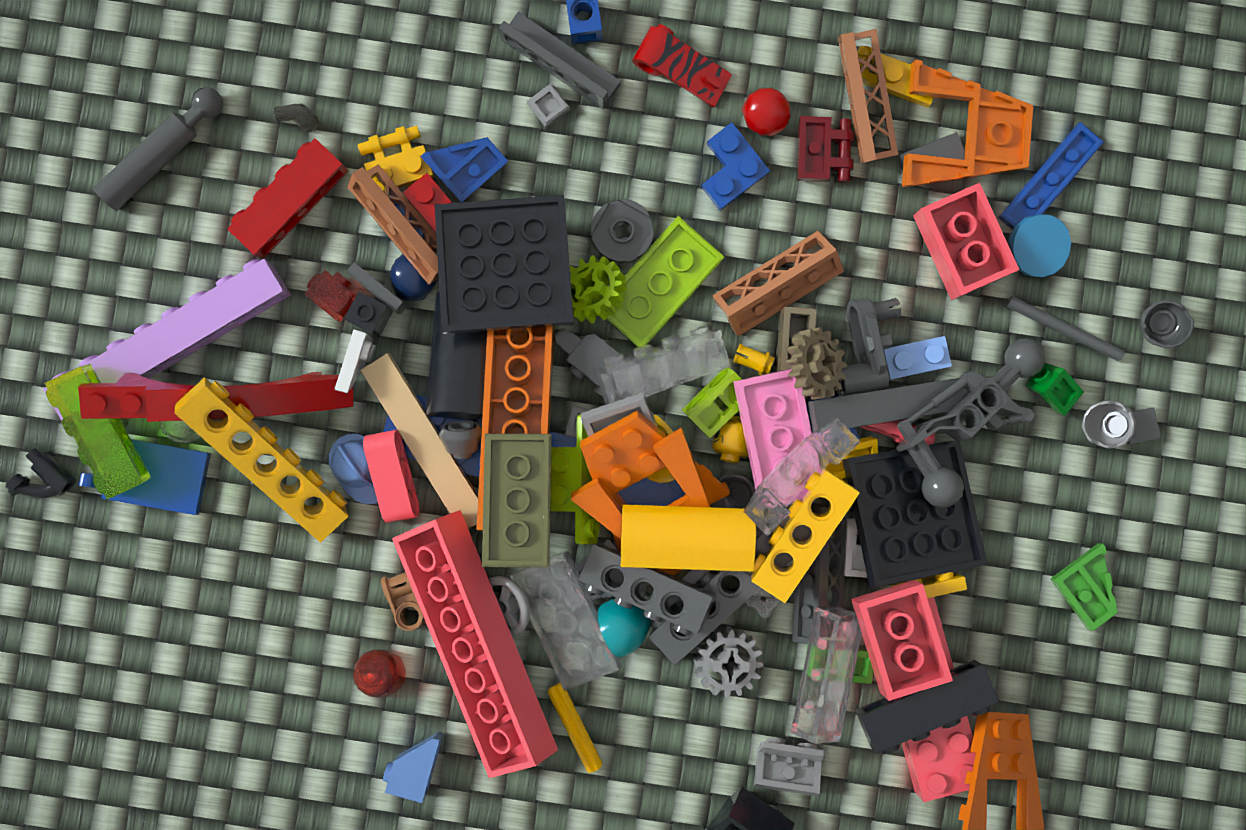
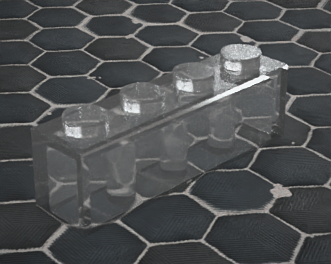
(663, 366)
(827, 675)

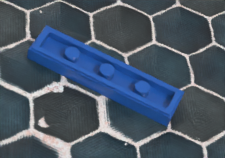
(1052, 175)

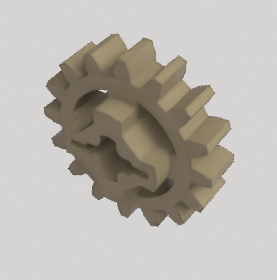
(816, 363)

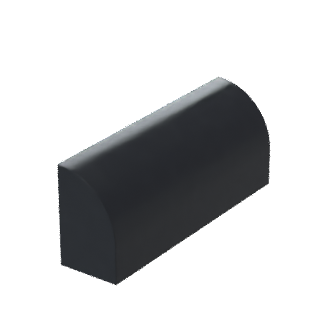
(455, 372)

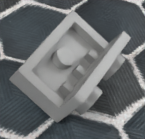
(788, 767)

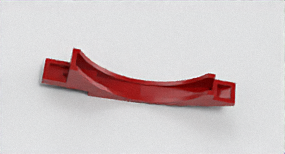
(156, 400)

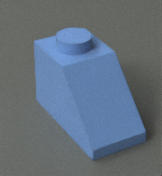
(413, 769)

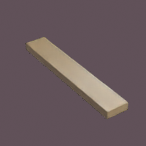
(422, 437)

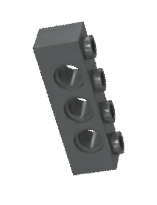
(695, 599)

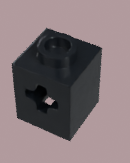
(368, 314)

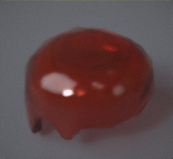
(379, 673)

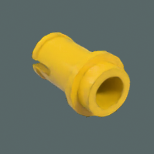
(756, 360)

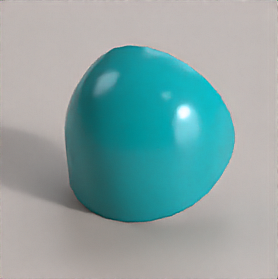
(622, 627)

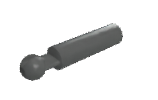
(157, 149)

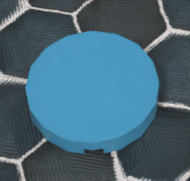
(1040, 245)

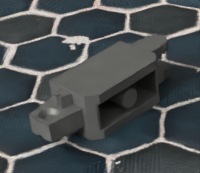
(585, 355)

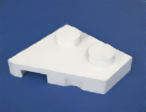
(358, 353)

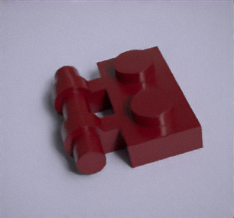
(815, 149)

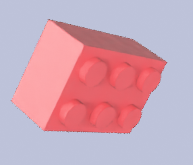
(965, 241)
(902, 640)

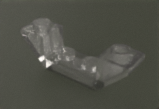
(789, 478)

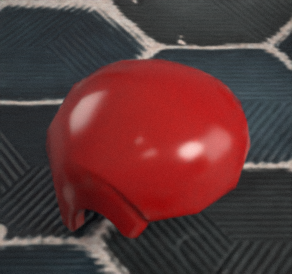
(766, 111)

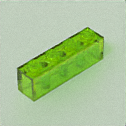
(101, 442)

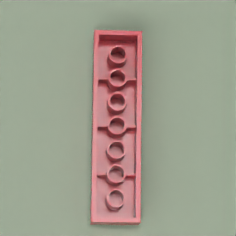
(475, 645)

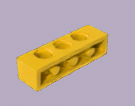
(783, 581)

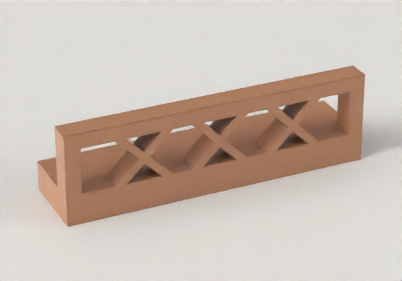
(857, 93)
(393, 223)
(782, 285)

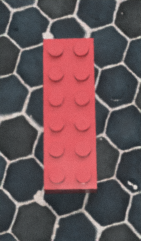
(942, 759)

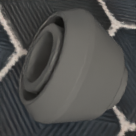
(461, 438)

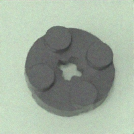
(616, 214)

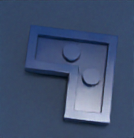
(740, 170)

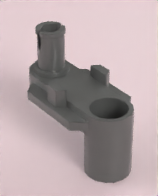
(868, 344)

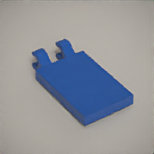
(175, 479)

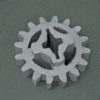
(738, 672)

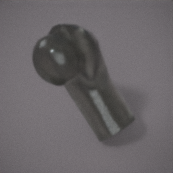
(299, 114)

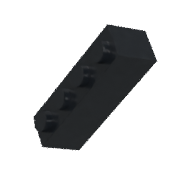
(916, 714)

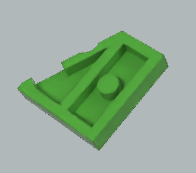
(1088, 587)

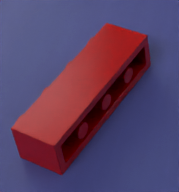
(287, 199)

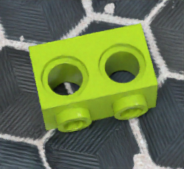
(714, 403)

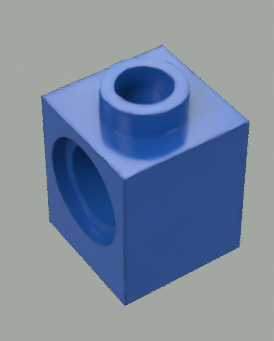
(587, 30)

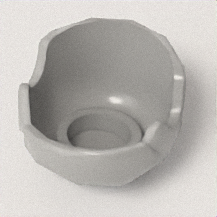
(1109, 424)

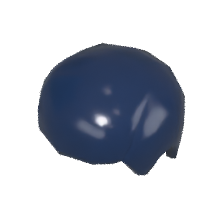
(408, 282)

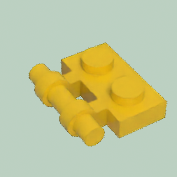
(402, 167)

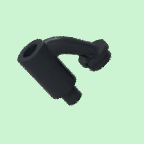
(49, 470)

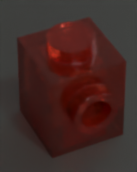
(331, 294)

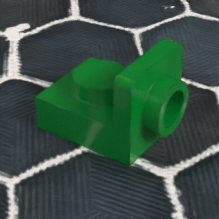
(1056, 388)

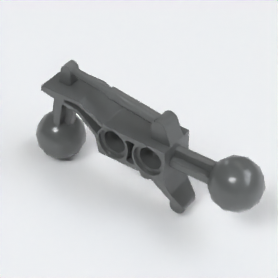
(942, 485)

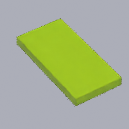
(663, 281)

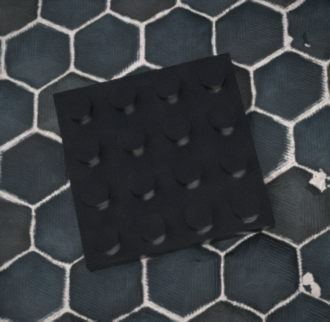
(503, 264)
(900, 529)

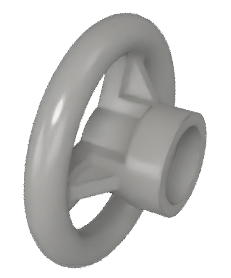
(511, 603)

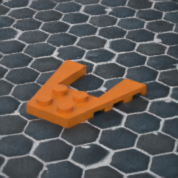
(995, 134)
(626, 455)
(678, 459)
(1006, 753)

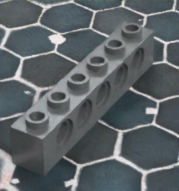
(678, 645)

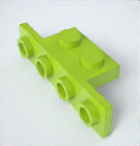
(567, 475)

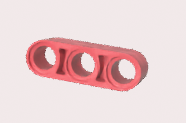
(391, 476)

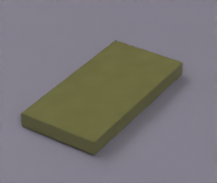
(517, 500)

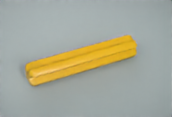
(575, 728)

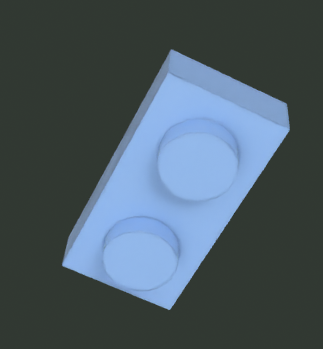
(917, 357)

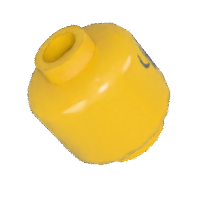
(731, 441)

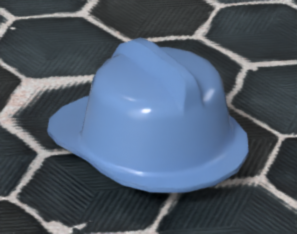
(351, 468)

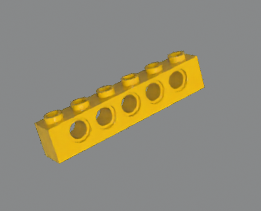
(317, 519)

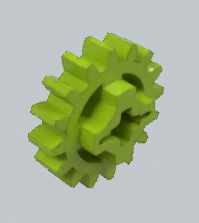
(593, 290)

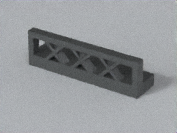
(559, 59)
(817, 582)

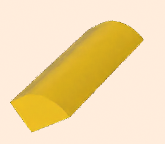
(687, 538)

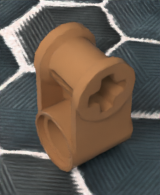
(400, 600)

